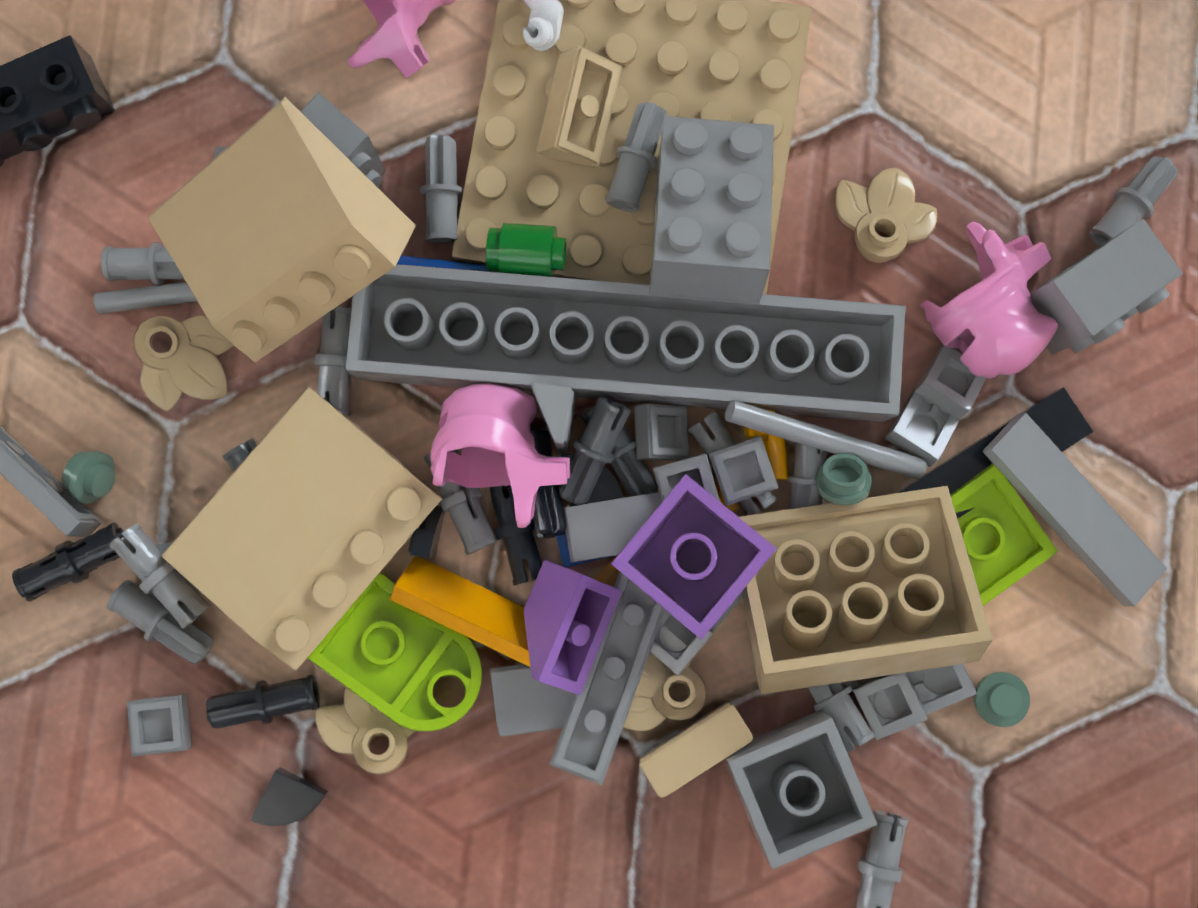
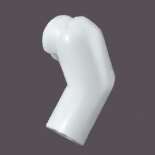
(543, 23)

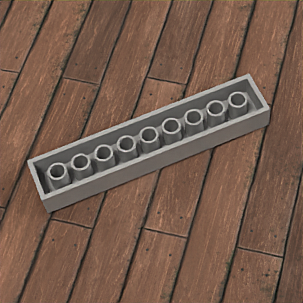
(628, 343)

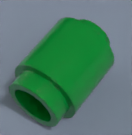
(525, 250)

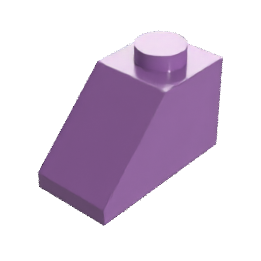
(566, 625)

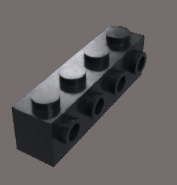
(48, 96)

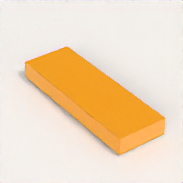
(463, 607)

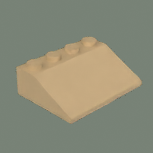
(279, 232)
(301, 528)
(863, 592)

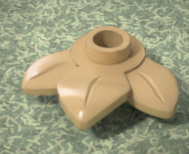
(885, 208)
(189, 363)
(652, 698)
(354, 726)

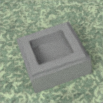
(661, 432)
(743, 470)
(159, 725)

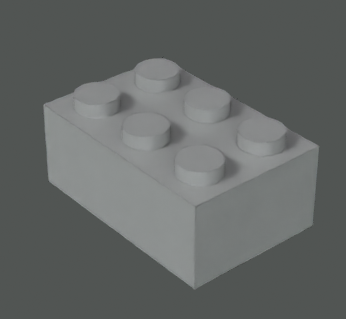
(712, 210)

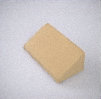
(579, 107)
(695, 749)

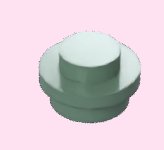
(89, 476)
(844, 479)
(1002, 699)

